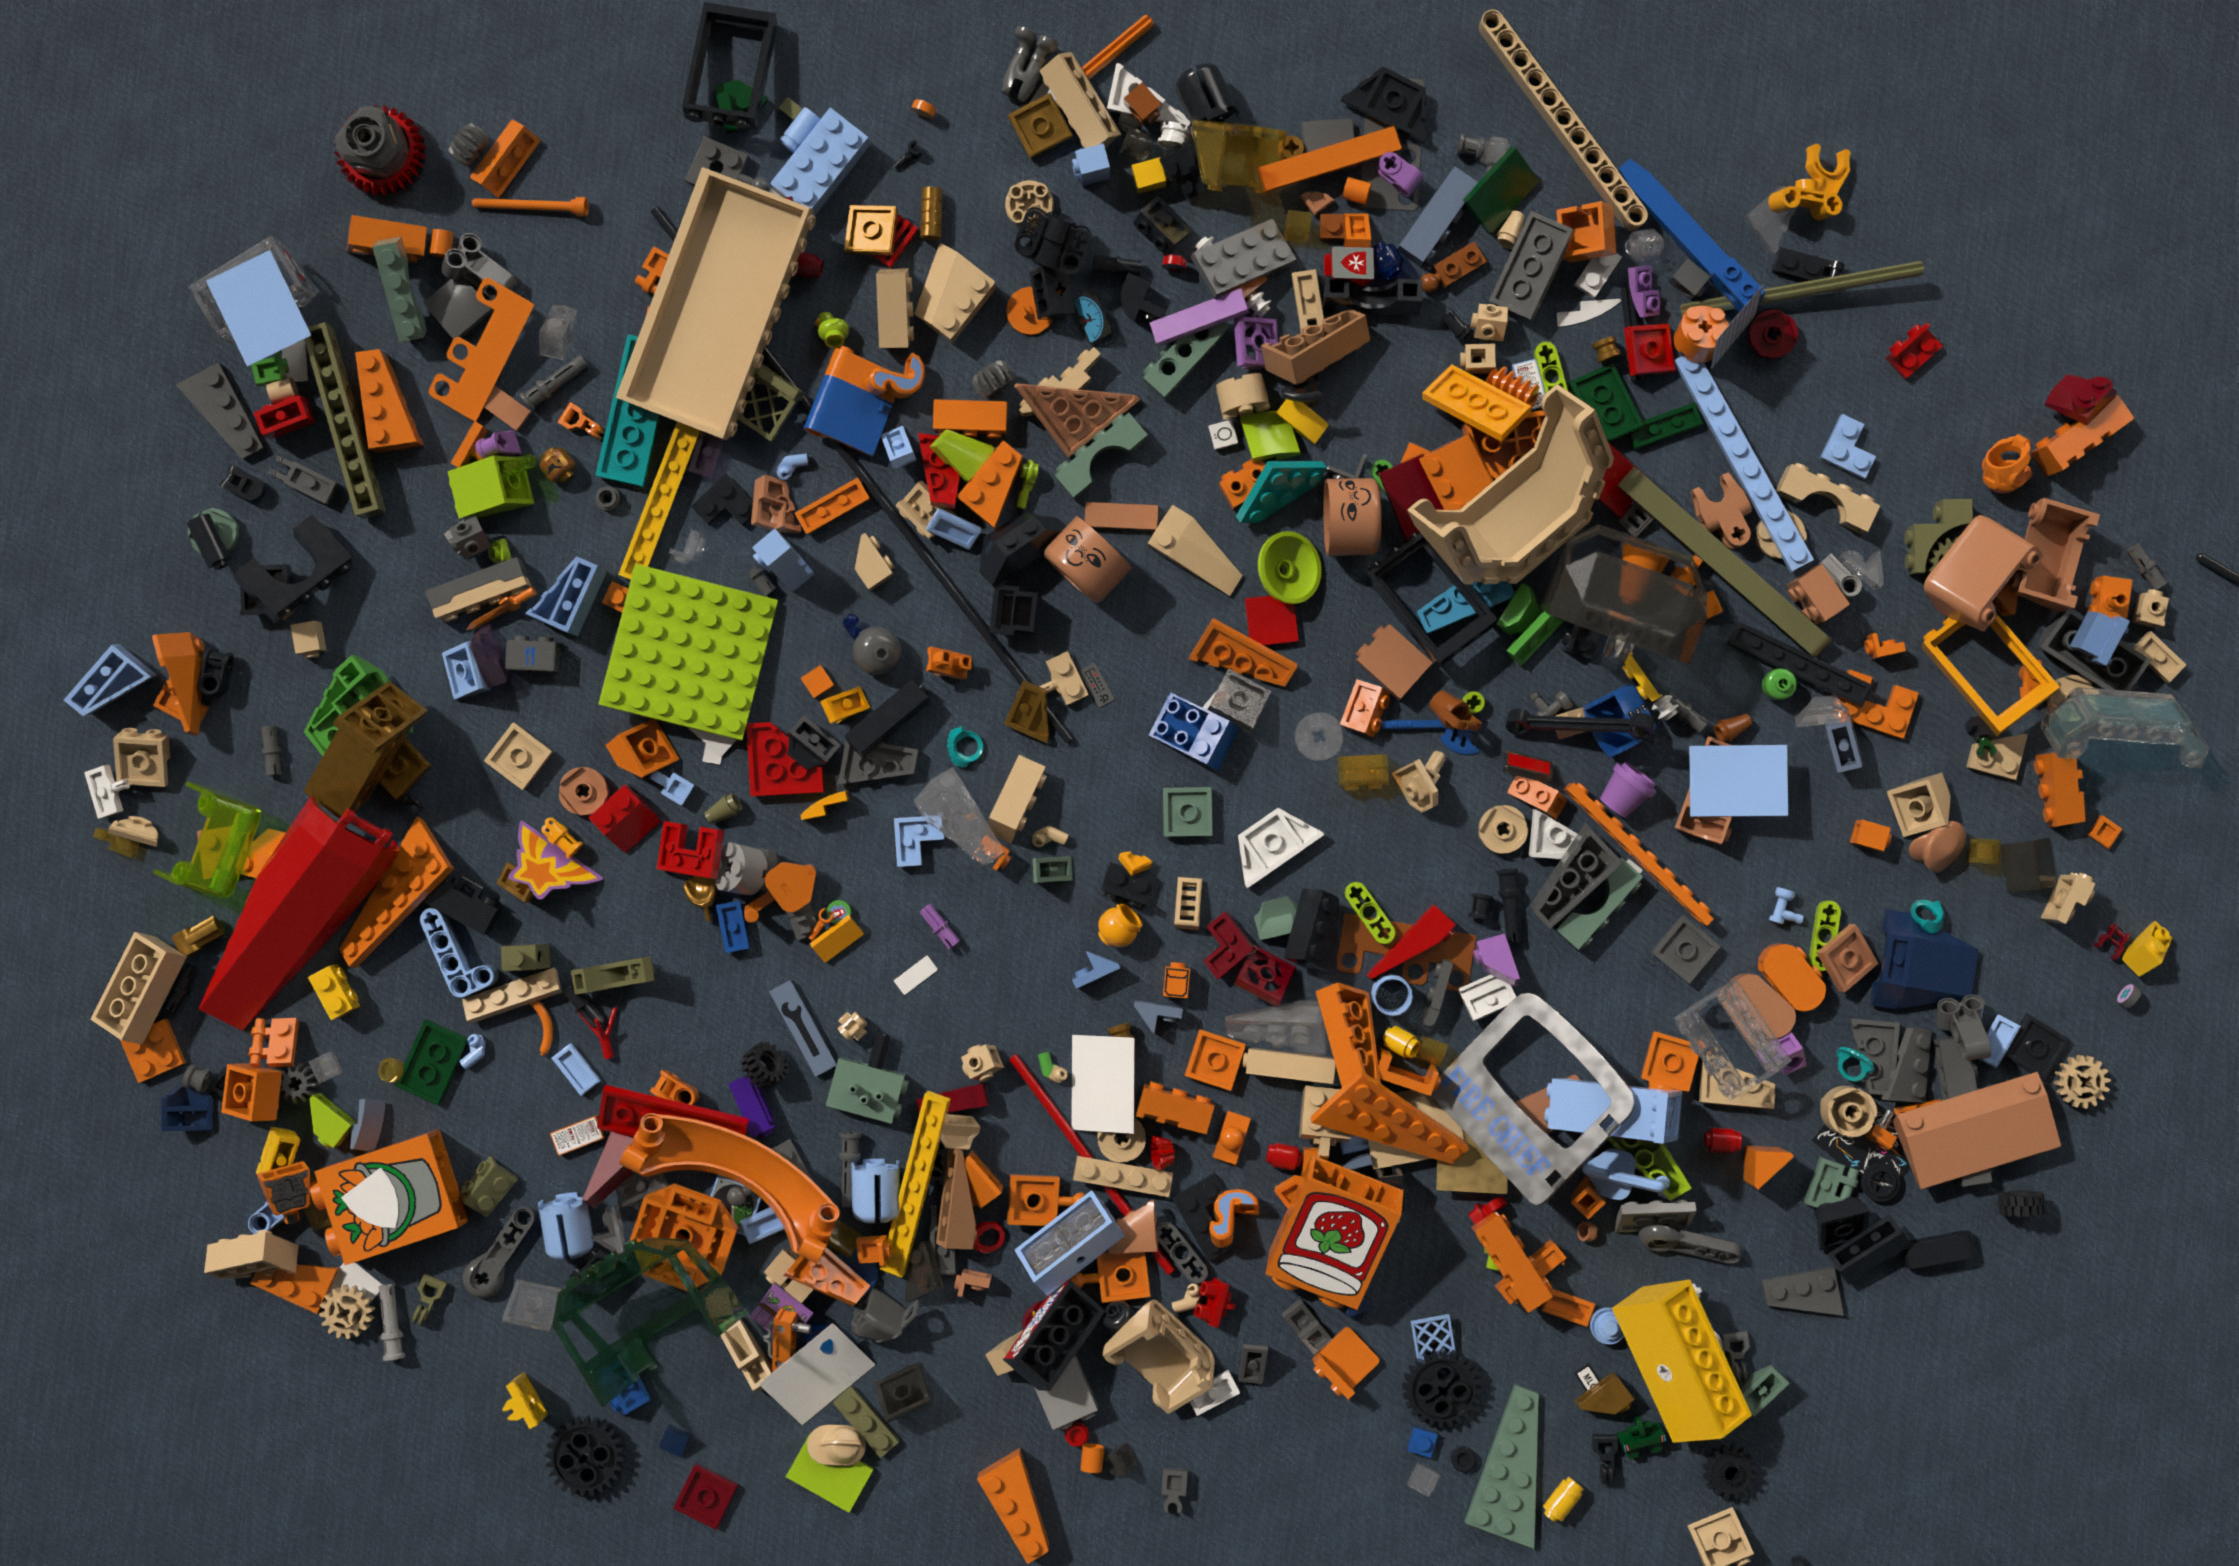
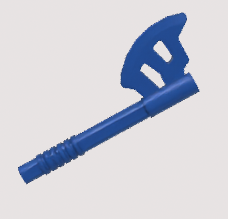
(1446, 738)

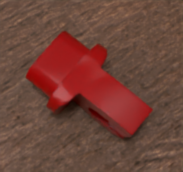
(1482, 1211)

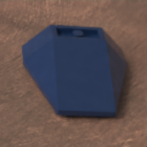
(1921, 965)

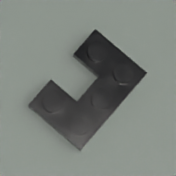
(1192, 1206)

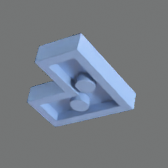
(1841, 449)
(908, 838)

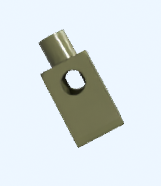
(525, 957)

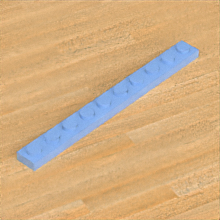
(1744, 463)

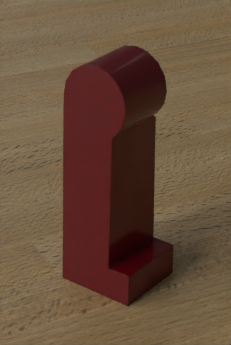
(963, 1097)

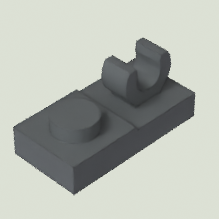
(803, 921)

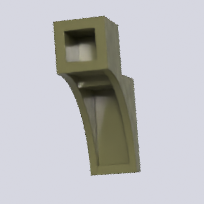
(1921, 537)

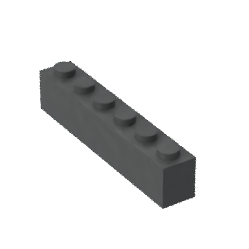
(1956, 1079)

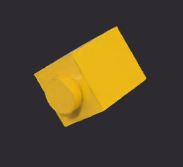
(1149, 175)

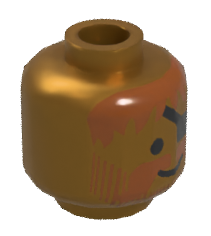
(557, 465)

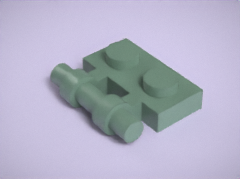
(1826, 1181)

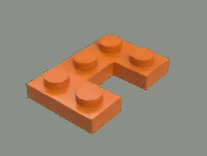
(1889, 719)

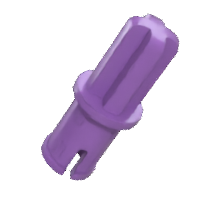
(939, 926)

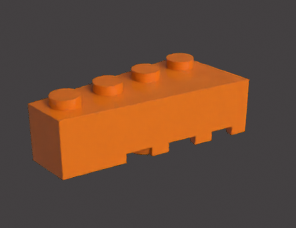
(1349, 1030)
(1014, 1500)

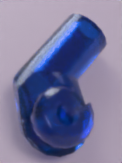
(850, 625)

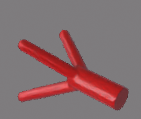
(604, 1037)

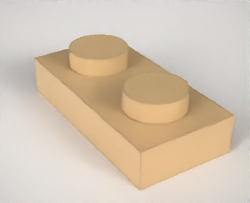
(2163, 660)

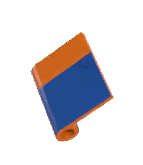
(844, 405)

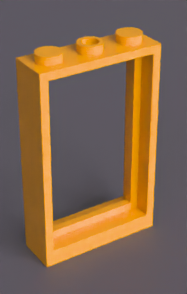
(2005, 720)

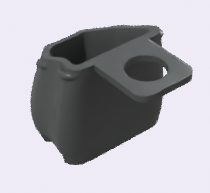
(881, 1317)

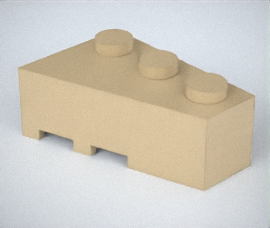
(1016, 798)
(250, 1254)

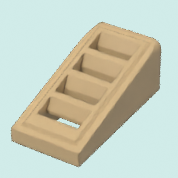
(1188, 924)

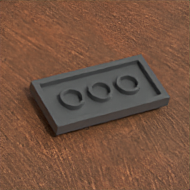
(1243, 258)
(1532, 265)

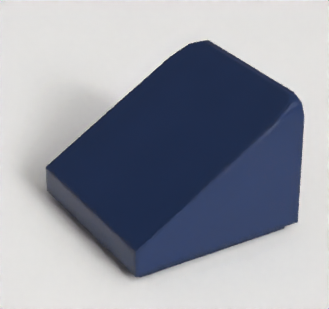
(674, 1440)

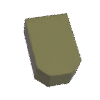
(790, 108)

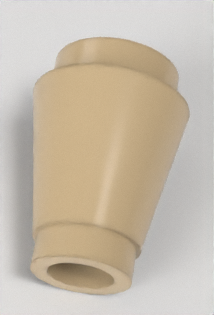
(1511, 230)

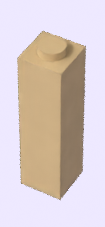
(1290, 1065)

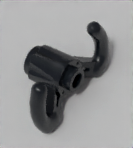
(1305, 392)

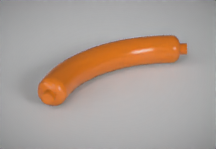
(547, 1026)

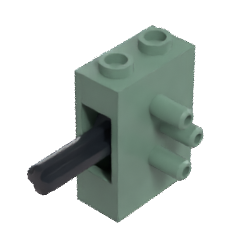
(868, 1087)

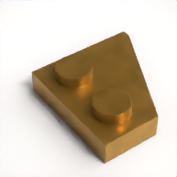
(1030, 712)

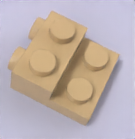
(142, 757)
(2068, 892)
(1721, 1540)

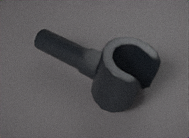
(908, 155)

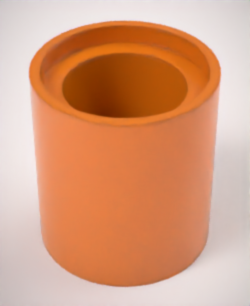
(1357, 190)
(441, 242)
(1092, 1458)

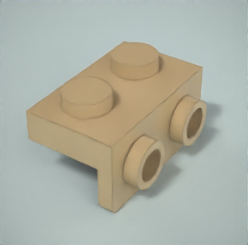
(918, 509)

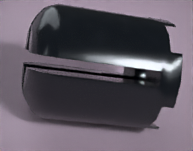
(1206, 97)

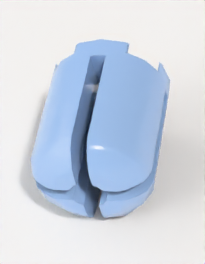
(864, 1190)
(566, 1226)

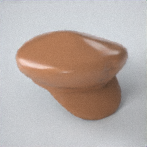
(1939, 846)

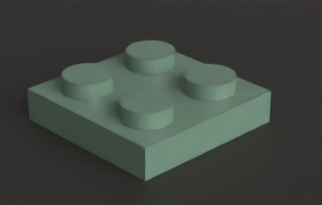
(1187, 811)

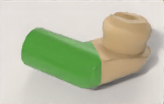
(1050, 1070)

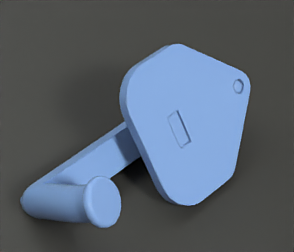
(1614, 1175)

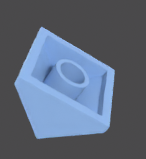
(463, 672)

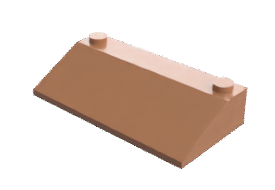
(1977, 1130)

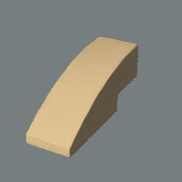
(747, 1354)

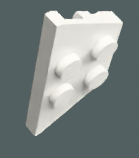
(1272, 843)

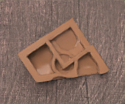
(1139, 1231)

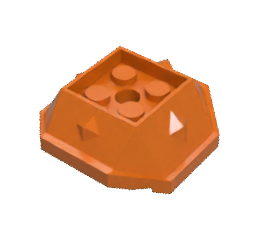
(705, 1219)

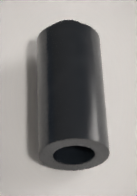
(209, 541)

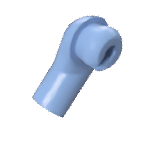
(790, 463)
(477, 1051)

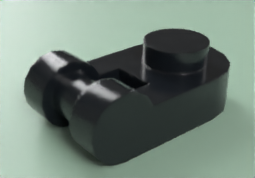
(249, 486)

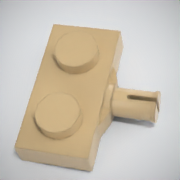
(1065, 679)

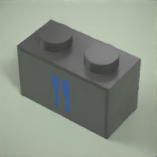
(532, 655)

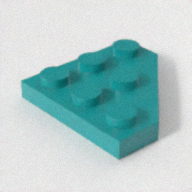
(1278, 486)

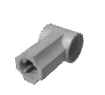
(1840, 575)

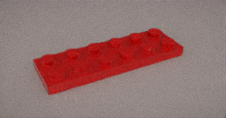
(623, 1110)

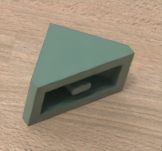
(1052, 869)
(1763, 1388)

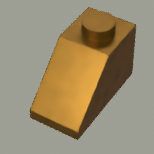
(1606, 1396)

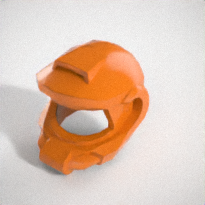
(2007, 475)

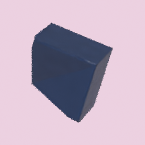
(1364, 1306)

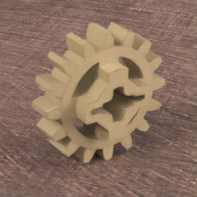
(2071, 1085)
(352, 1321)

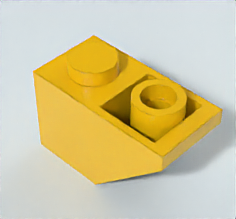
(2147, 949)

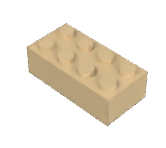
(138, 988)

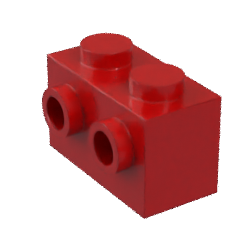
(284, 417)

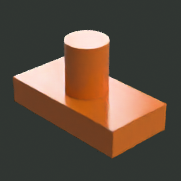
(468, 447)

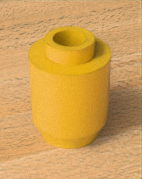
(1401, 1042)

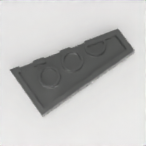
(221, 406)

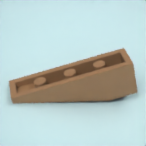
(956, 1216)

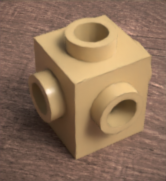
(1490, 322)
(981, 1062)

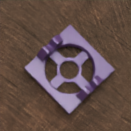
(1241, 324)

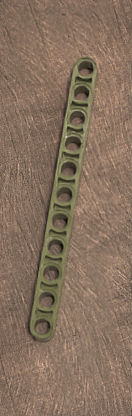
(1724, 562)

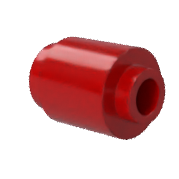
(1722, 1140)
(1283, 1156)

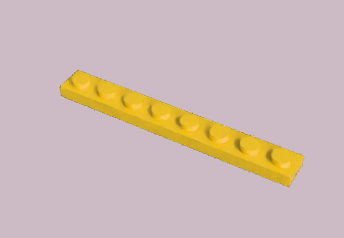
(660, 498)
(916, 1181)

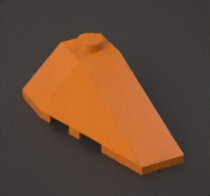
(183, 660)

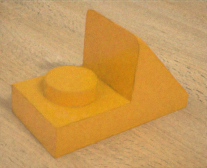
(845, 705)

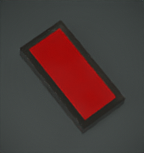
(1528, 766)

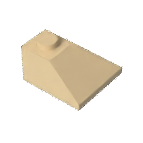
(1921, 804)

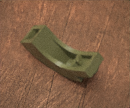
(612, 975)

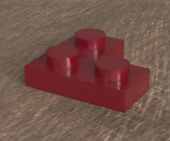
(1233, 948)

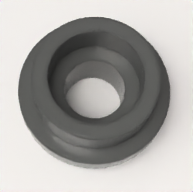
(600, 495)

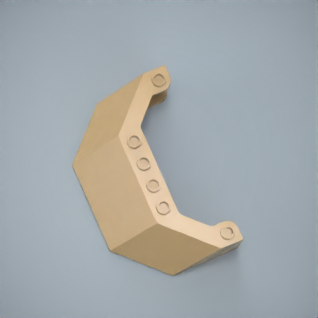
(1528, 506)

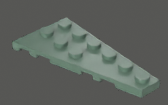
(1507, 1486)

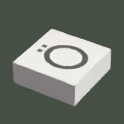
(1223, 434)

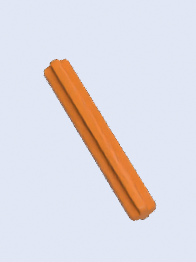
(1117, 46)

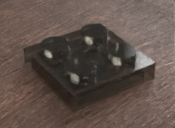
(1239, 700)

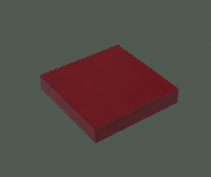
(705, 1496)

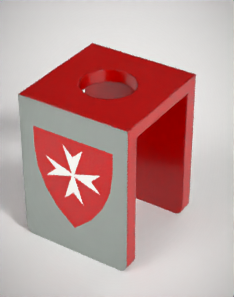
(1350, 263)

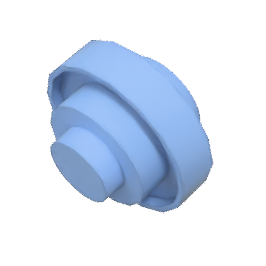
(1605, 1326)

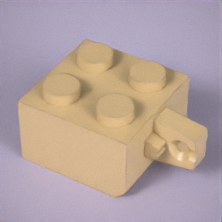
(1312, 1100)

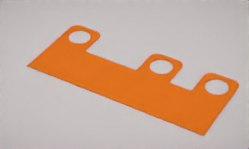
(489, 356)

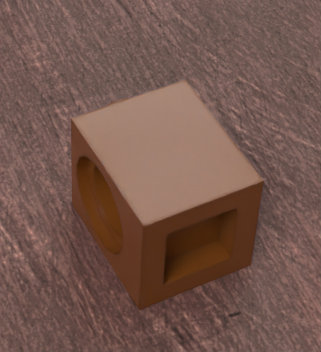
(1143, 104)

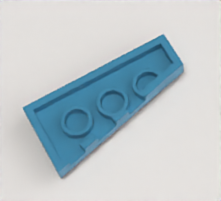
(1452, 607)

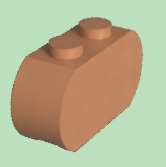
(1772, 1007)

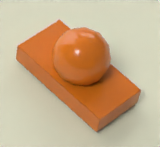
(1231, 1137)

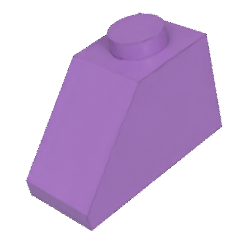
(1497, 959)

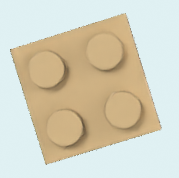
(518, 756)

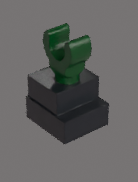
(1981, 733)

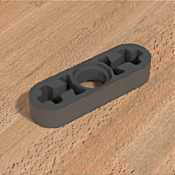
(1197, 1262)

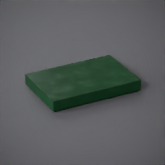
(1501, 190)
(1609, 397)
(432, 1062)

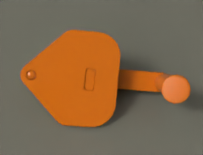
(786, 883)

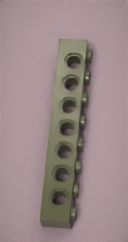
(344, 421)

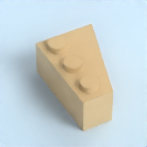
(894, 308)

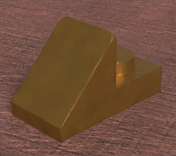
(518, 889)

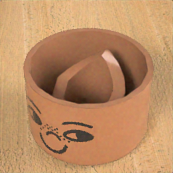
(1351, 517)
(1087, 560)

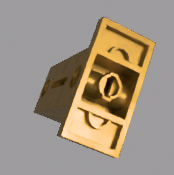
(363, 748)

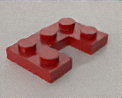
(675, 858)

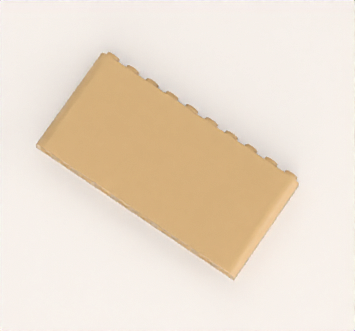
(716, 304)

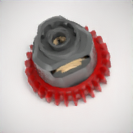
(379, 149)

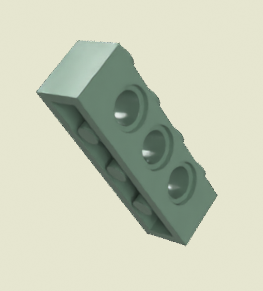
(1164, 384)

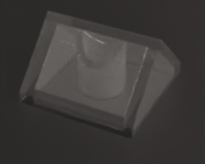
(531, 1305)

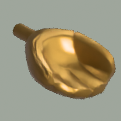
(701, 893)

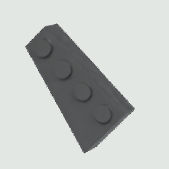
(1575, 876)

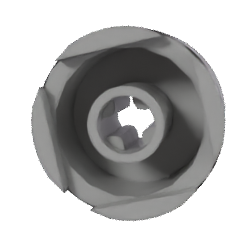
(741, 869)

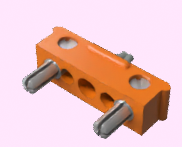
(784, 1336)

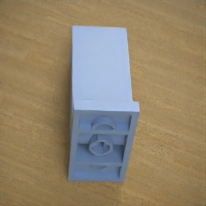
(1580, 1103)

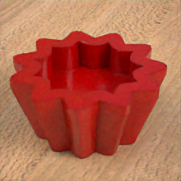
(1161, 1152)

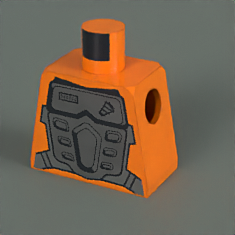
(287, 1190)

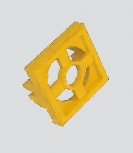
(524, 1402)

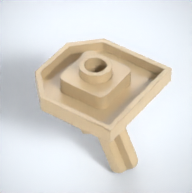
(1419, 781)

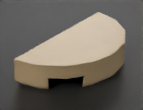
(135, 829)

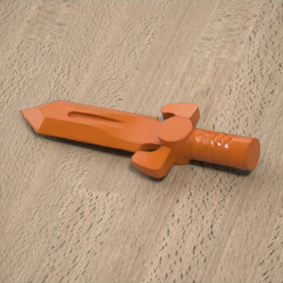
(508, 603)

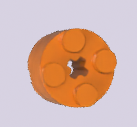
(1699, 331)

